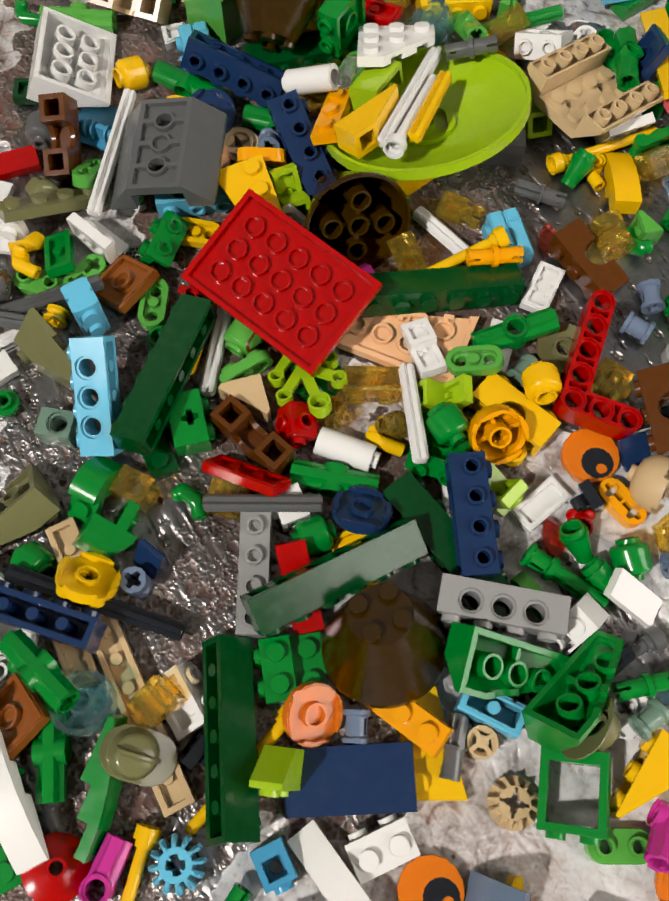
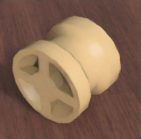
(485, 739)

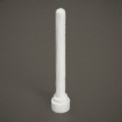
(396, 143)

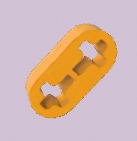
(272, 156)
(620, 503)

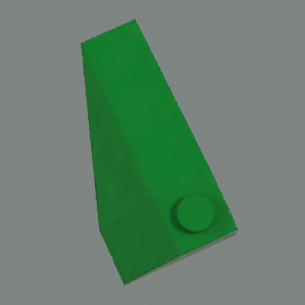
(497, 665)
(575, 695)

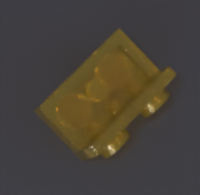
(372, 384)

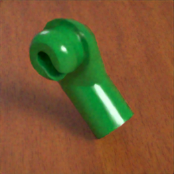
(24, 14)
(641, 247)
(193, 497)

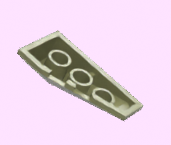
(44, 350)
(26, 505)

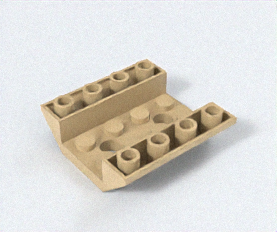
(583, 93)

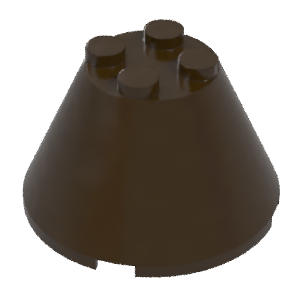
(276, 22)
(358, 214)
(384, 647)

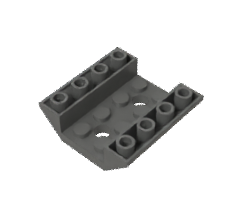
(186, 147)

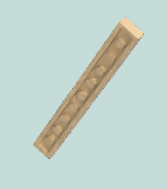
(123, 672)

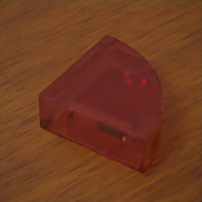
(545, 236)
(550, 539)

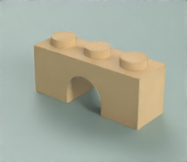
(149, 10)

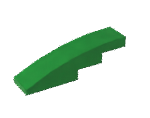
(101, 798)

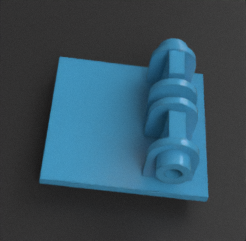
(96, 125)

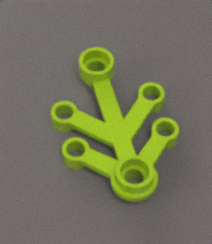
(318, 402)

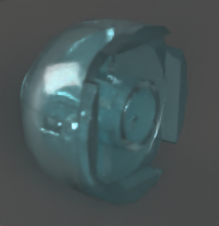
(439, 15)
(92, 708)

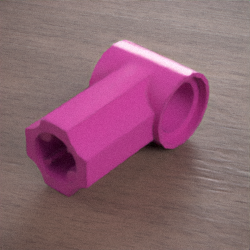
(657, 845)
(107, 867)

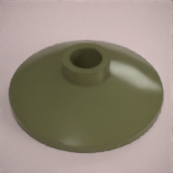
(548, 346)

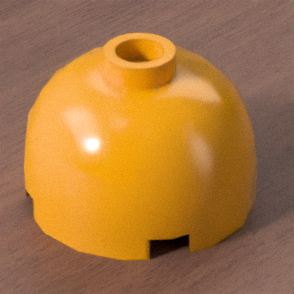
(498, 432)

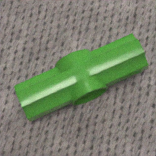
(100, 18)
(467, 25)

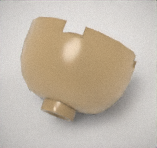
(650, 483)

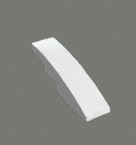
(19, 823)
(326, 865)

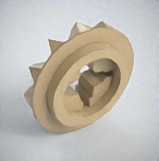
(243, 136)
(500, 812)

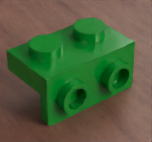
(164, 239)

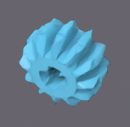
(171, 875)

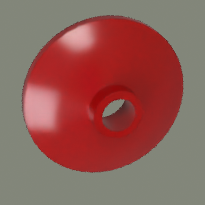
(63, 887)

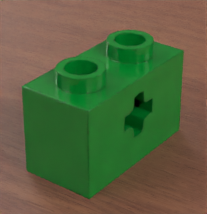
(191, 438)

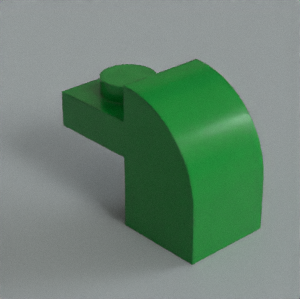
(91, 487)
(106, 537)

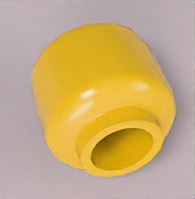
(132, 73)
(541, 382)

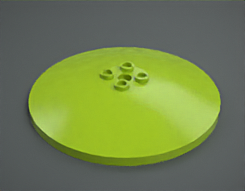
(474, 121)

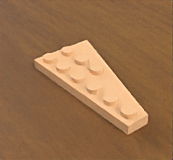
(383, 342)

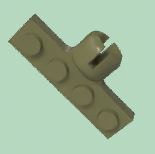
(44, 200)

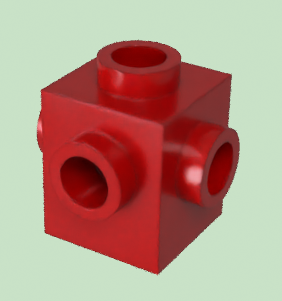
(296, 424)

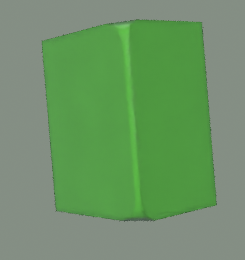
(646, 227)

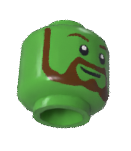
(241, 339)

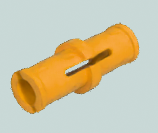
(494, 256)

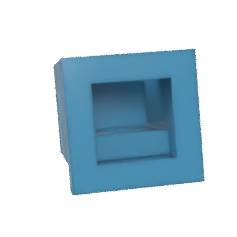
(262, 858)

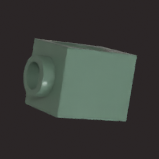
(50, 420)

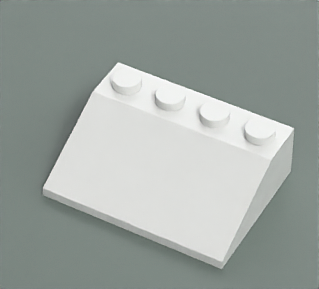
(71, 50)

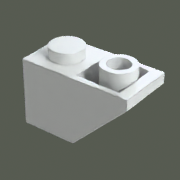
(584, 619)

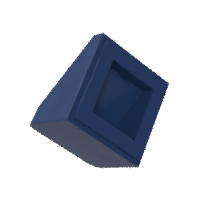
(633, 450)
(150, 559)

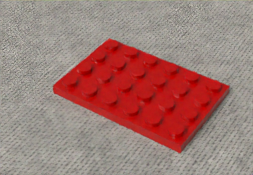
(281, 282)

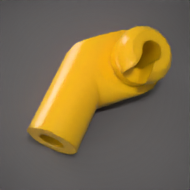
(594, 177)
(33, 240)
(21, 261)
(384, 443)

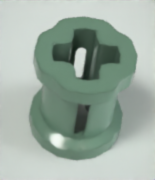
(514, 375)
(649, 719)

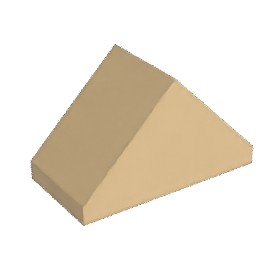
(250, 393)

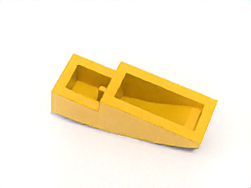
(622, 183)

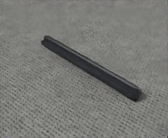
(113, 608)

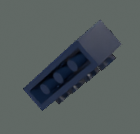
(231, 68)
(294, 130)
(472, 515)
(50, 619)

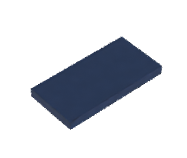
(355, 781)

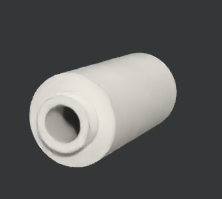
(311, 79)
(346, 449)

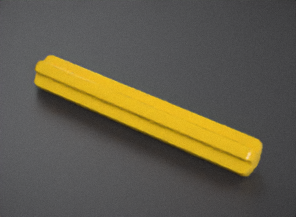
(429, 107)

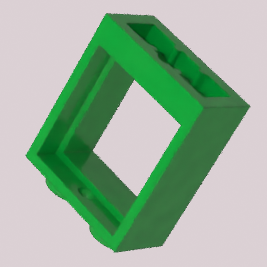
(558, 831)

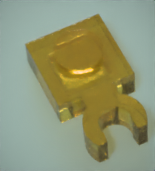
(455, 208)

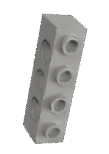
(253, 564)
(551, 606)

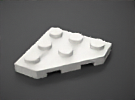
(382, 43)

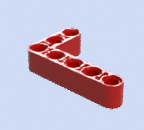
(585, 369)

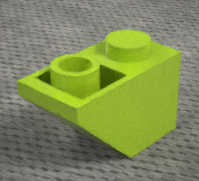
(277, 771)

